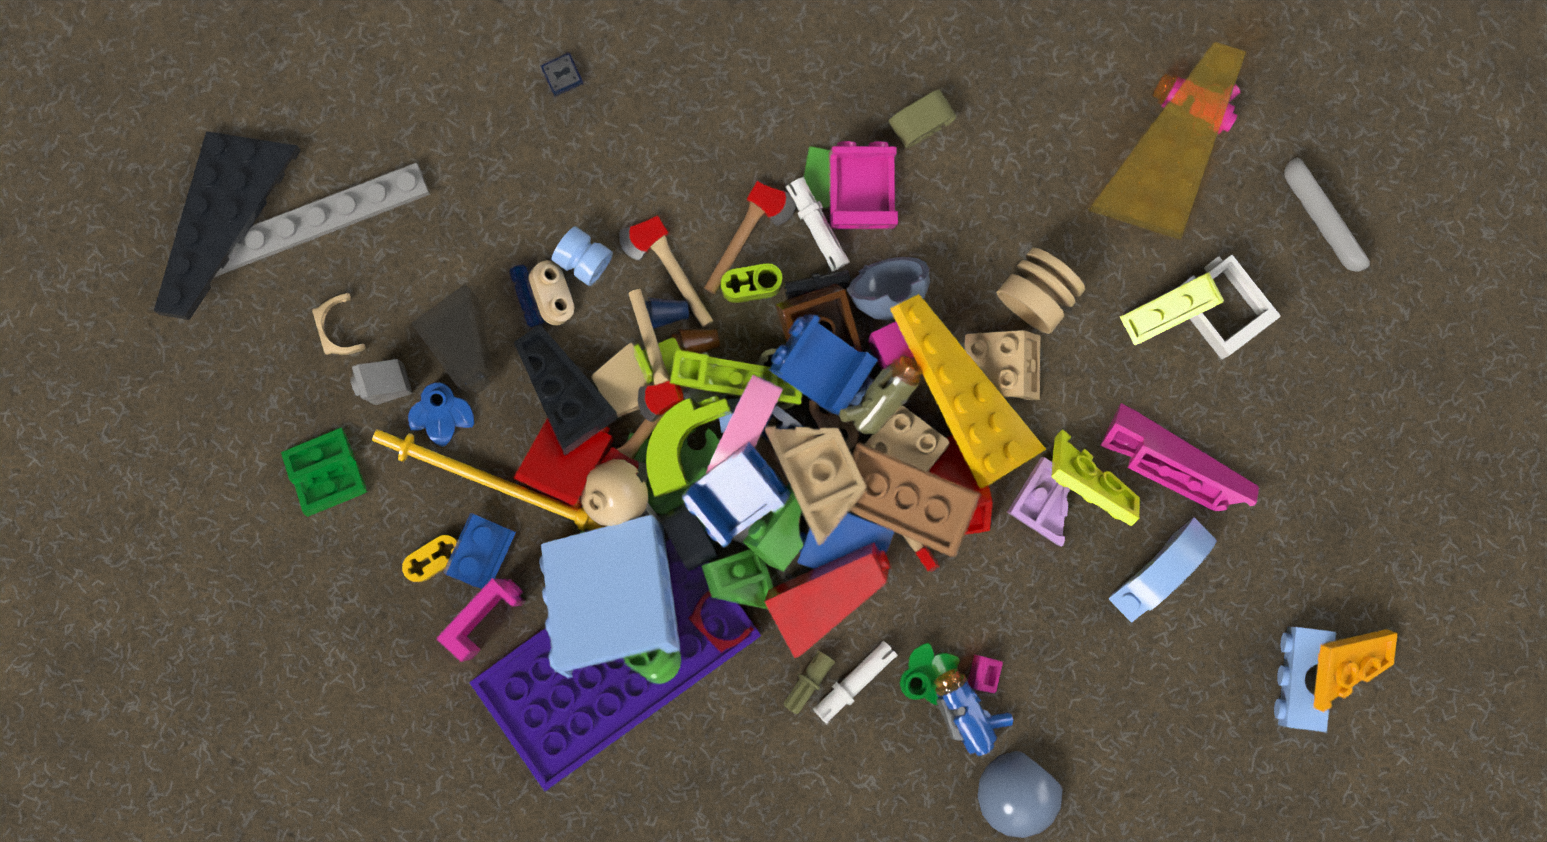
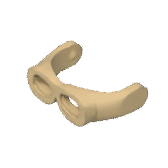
(320, 315)

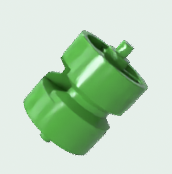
(655, 664)

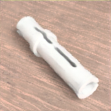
(811, 212)
(854, 682)

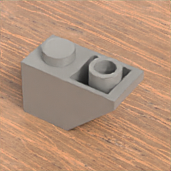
(381, 381)

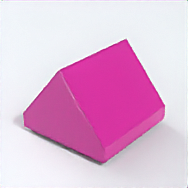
(985, 674)

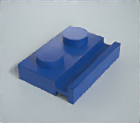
(479, 551)

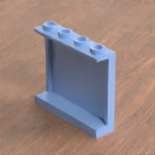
(608, 594)

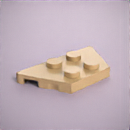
(819, 474)

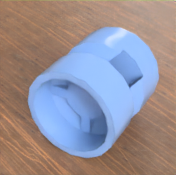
(585, 258)

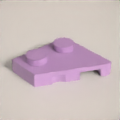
(1042, 503)

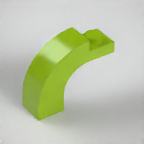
(667, 439)

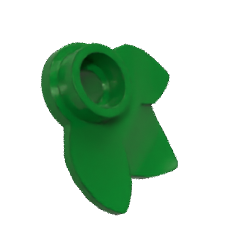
(927, 667)

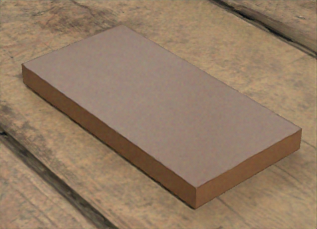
(913, 500)

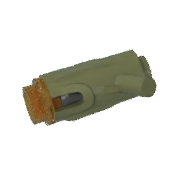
(884, 396)

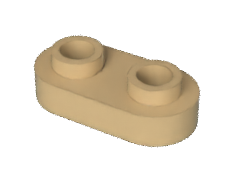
(551, 291)

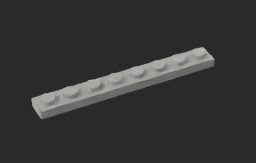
(328, 215)

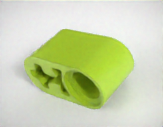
(742, 276)

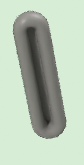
(1325, 216)

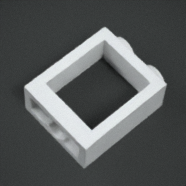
(1254, 297)

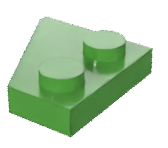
(739, 579)

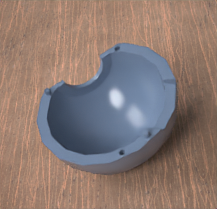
(888, 284)
(1018, 795)

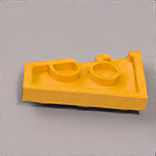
(1349, 662)

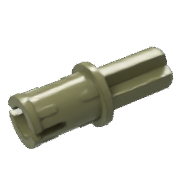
(808, 682)

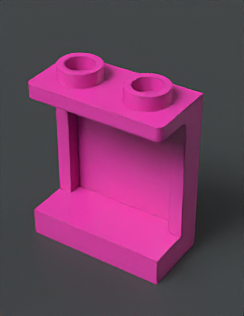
(862, 186)
(456, 634)

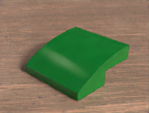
(324, 472)

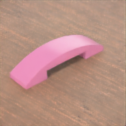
(748, 418)

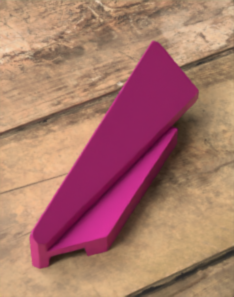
(1175, 462)

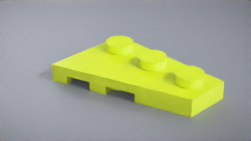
(1082, 476)

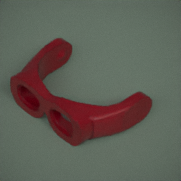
(720, 645)

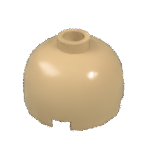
(614, 493)

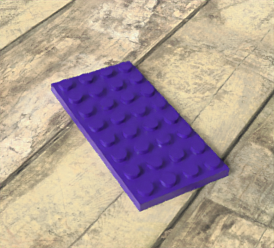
(567, 721)

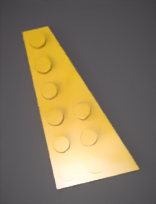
(976, 412)

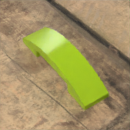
(724, 376)

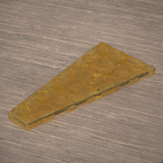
(1168, 162)

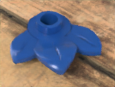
(440, 418)

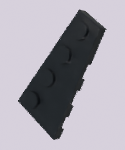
(566, 394)

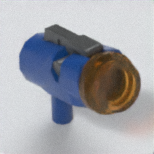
(964, 714)

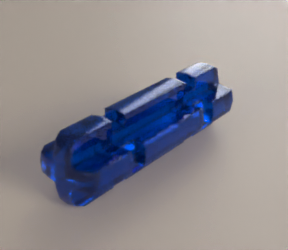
(520, 275)

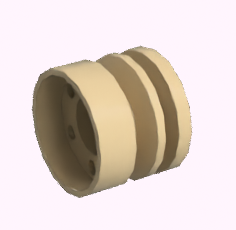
(1043, 286)

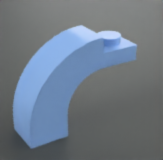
(1165, 571)

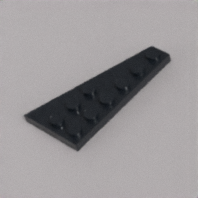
(220, 208)

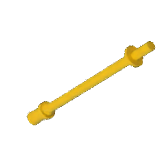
(408, 448)

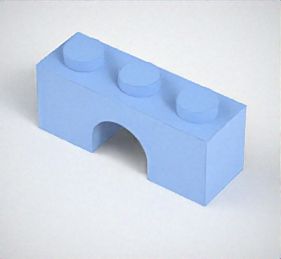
(1296, 702)

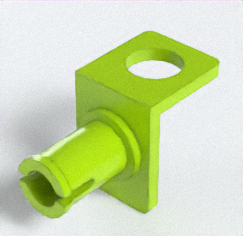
(667, 351)

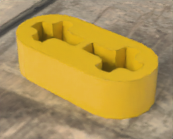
(425, 552)

